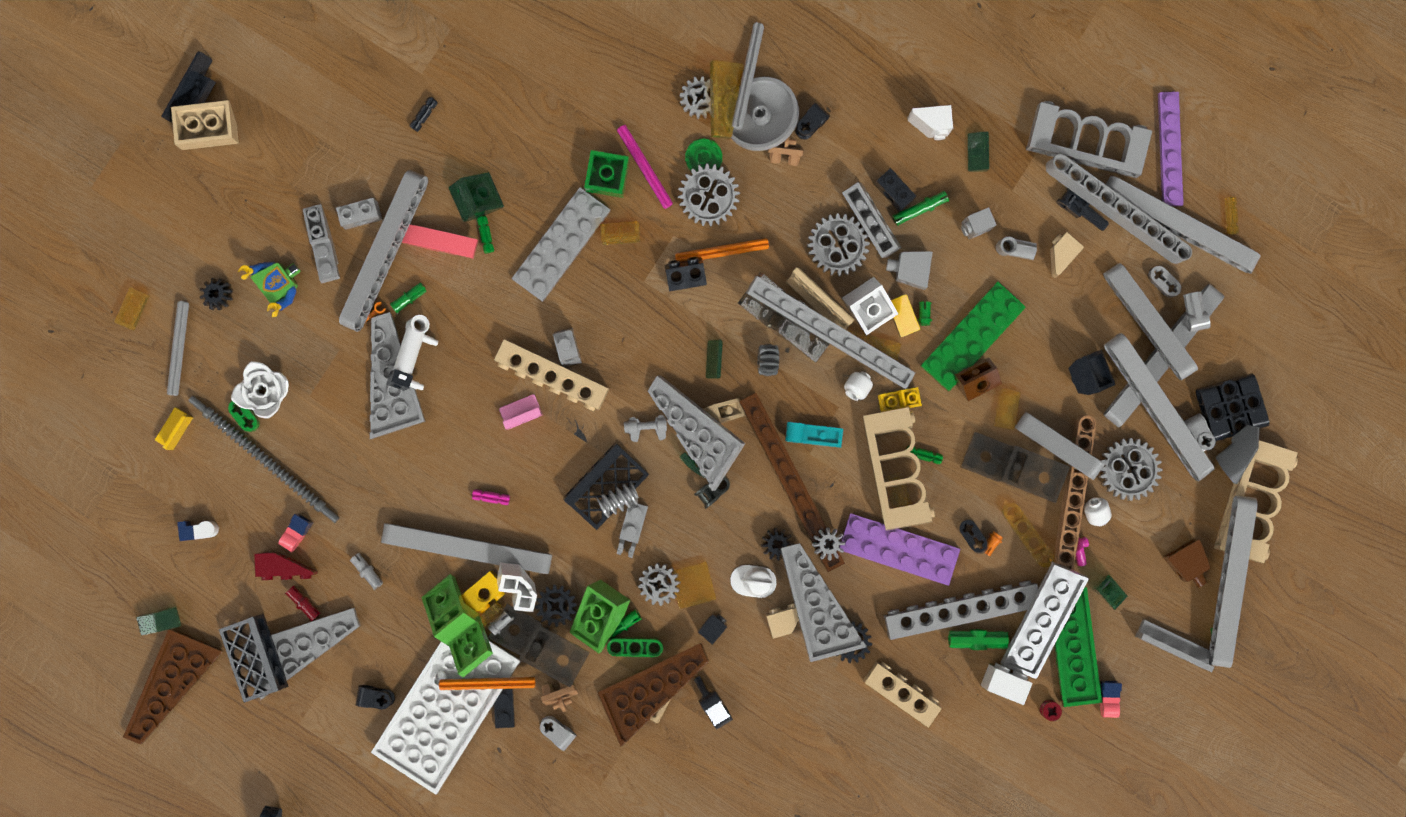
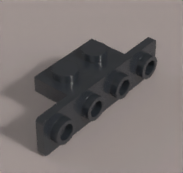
(193, 87)

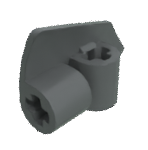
(1240, 453)

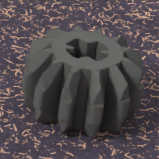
(768, 360)

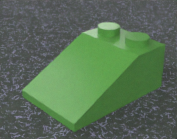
(599, 615)

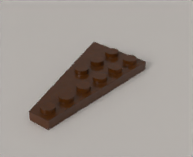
(174, 673)

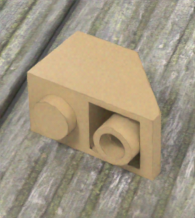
(782, 621)

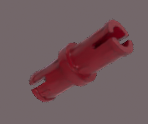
(302, 603)

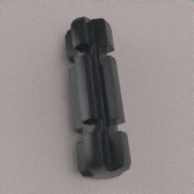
(423, 114)

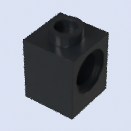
(713, 628)

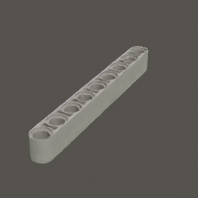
(1109, 208)
(1188, 227)
(383, 250)
(1127, 400)
(1159, 407)
(465, 548)
(1232, 581)

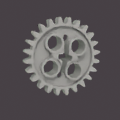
(724, 202)
(853, 235)
(1144, 460)

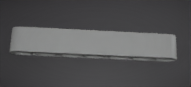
(1150, 321)

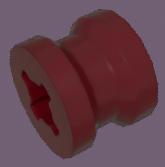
(1047, 708)

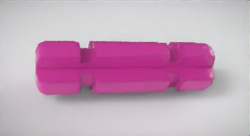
(490, 497)

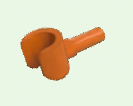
(375, 311)

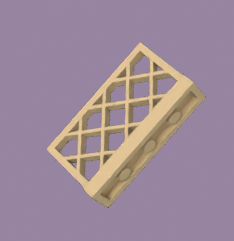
(818, 299)

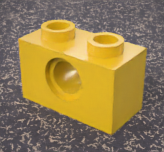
(475, 600)

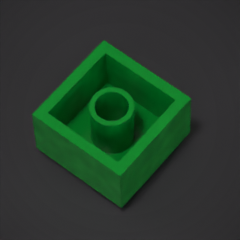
(607, 174)

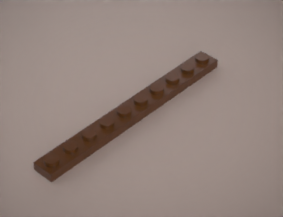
(788, 475)

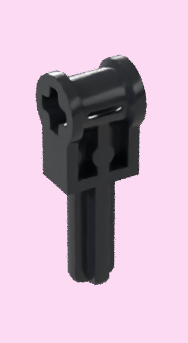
(1079, 207)

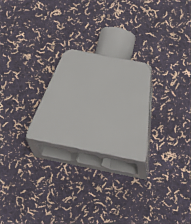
(912, 268)
(567, 347)

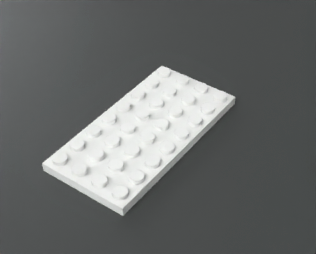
(438, 724)

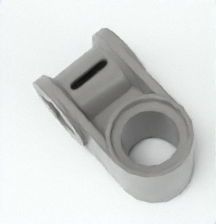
(1200, 431)
(559, 735)

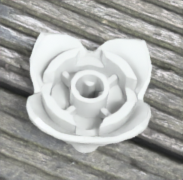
(247, 392)

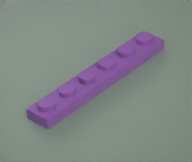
(1170, 148)

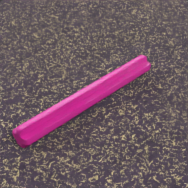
(644, 166)

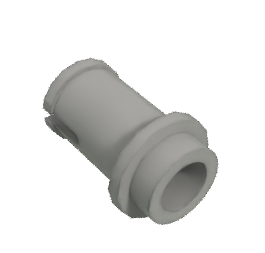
(499, 623)

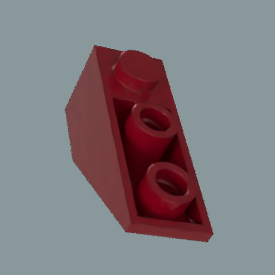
(278, 564)

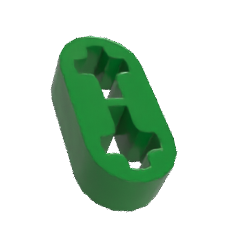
(240, 418)

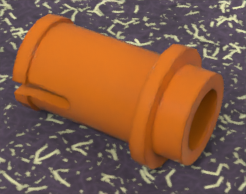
(993, 541)

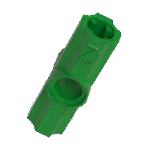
(978, 639)

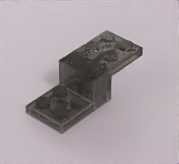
(783, 326)
(1015, 467)
(541, 646)

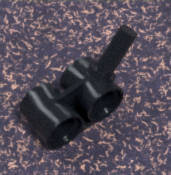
(713, 705)

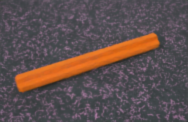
(724, 250)
(487, 683)

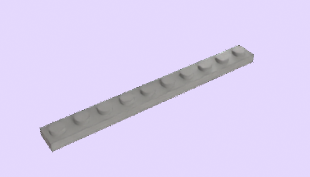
(830, 332)

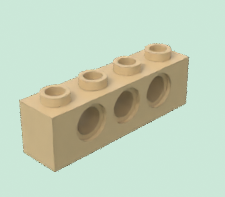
(925, 714)

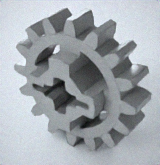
(693, 93)
(650, 581)

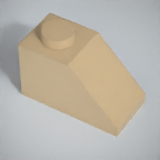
(1063, 252)
(726, 410)

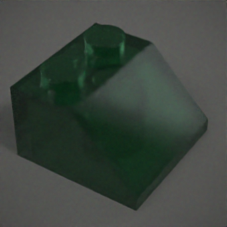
(475, 196)

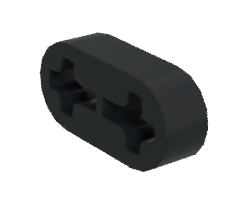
(977, 534)

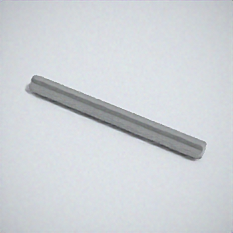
(747, 77)

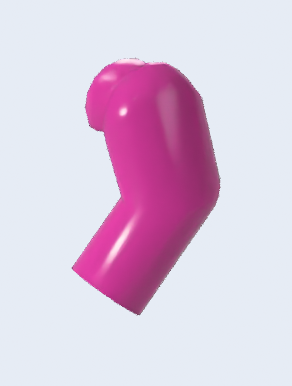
(1080, 554)

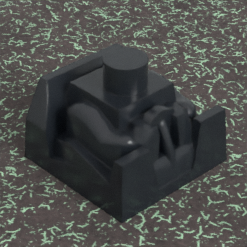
(1091, 374)

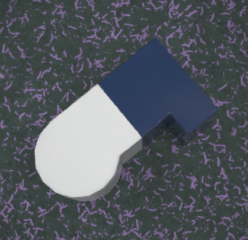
(203, 530)

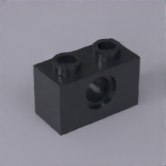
(895, 190)

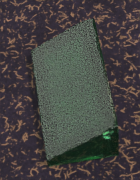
(978, 151)
(714, 359)

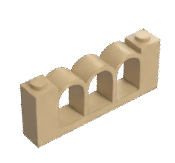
(885, 423)
(1283, 461)

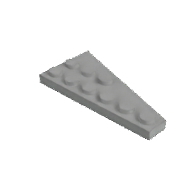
(821, 618)
(307, 642)

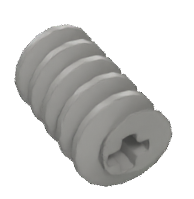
(618, 500)

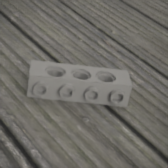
(871, 220)

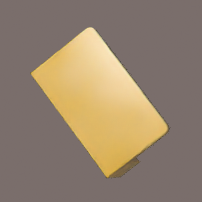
(173, 429)

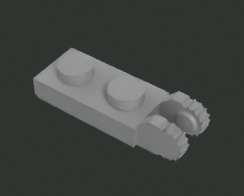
(632, 527)

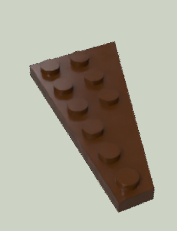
(641, 696)

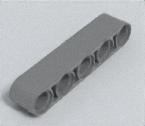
(1059, 445)

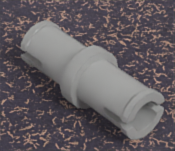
(366, 571)

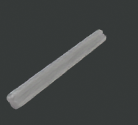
(177, 348)

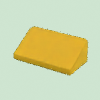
(906, 319)

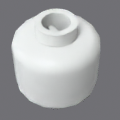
(858, 385)
(1097, 511)

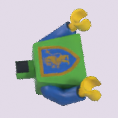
(274, 282)

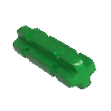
(485, 234)
(927, 455)

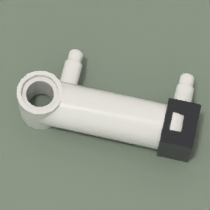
(401, 375)

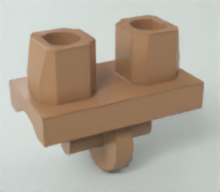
(793, 152)
(551, 696)

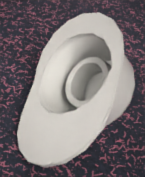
(753, 581)

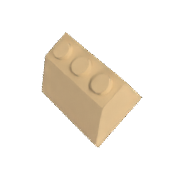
(204, 125)

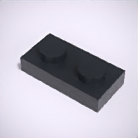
(504, 709)

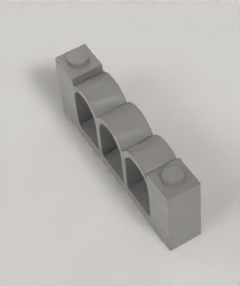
(1134, 152)

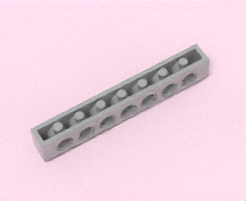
(953, 618)

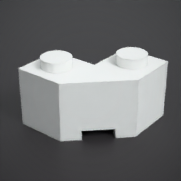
(515, 580)

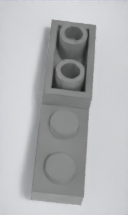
(322, 243)

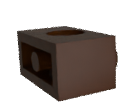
(978, 379)

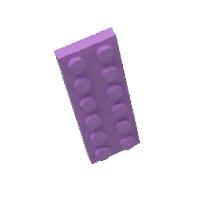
(899, 549)

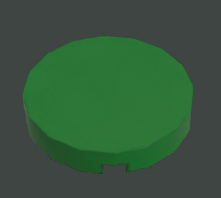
(703, 152)

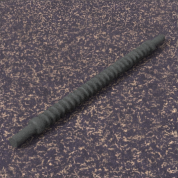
(208, 413)

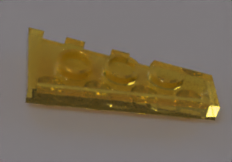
(724, 91)

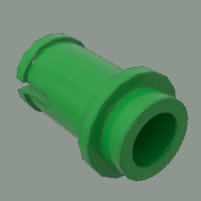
(924, 314)

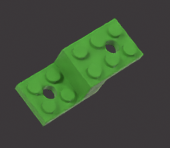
(457, 625)

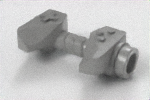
(634, 426)

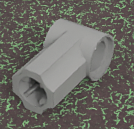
(1017, 248)
(1196, 315)

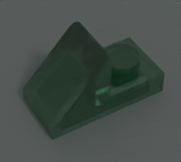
(1110, 591)

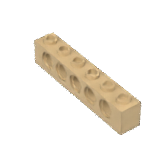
(509, 350)

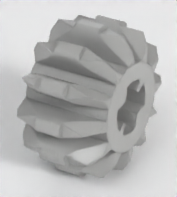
(835, 545)

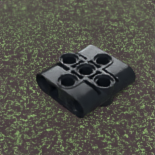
(1240, 391)

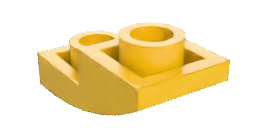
(899, 399)

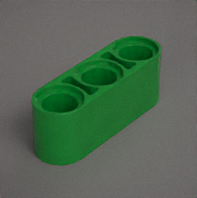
(627, 652)

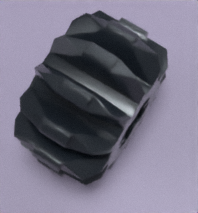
(208, 296)
(770, 541)

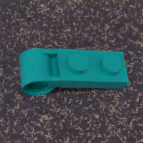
(814, 434)

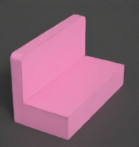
(520, 412)

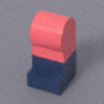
(295, 532)
(1110, 698)

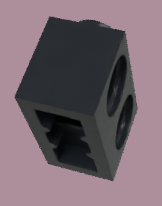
(686, 279)

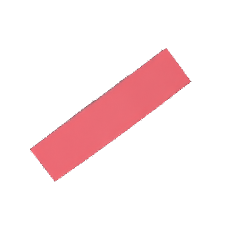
(440, 241)

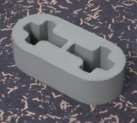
(1161, 285)

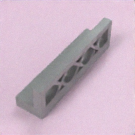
(1174, 644)

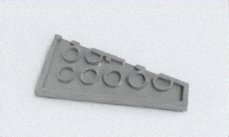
(390, 407)
(701, 435)

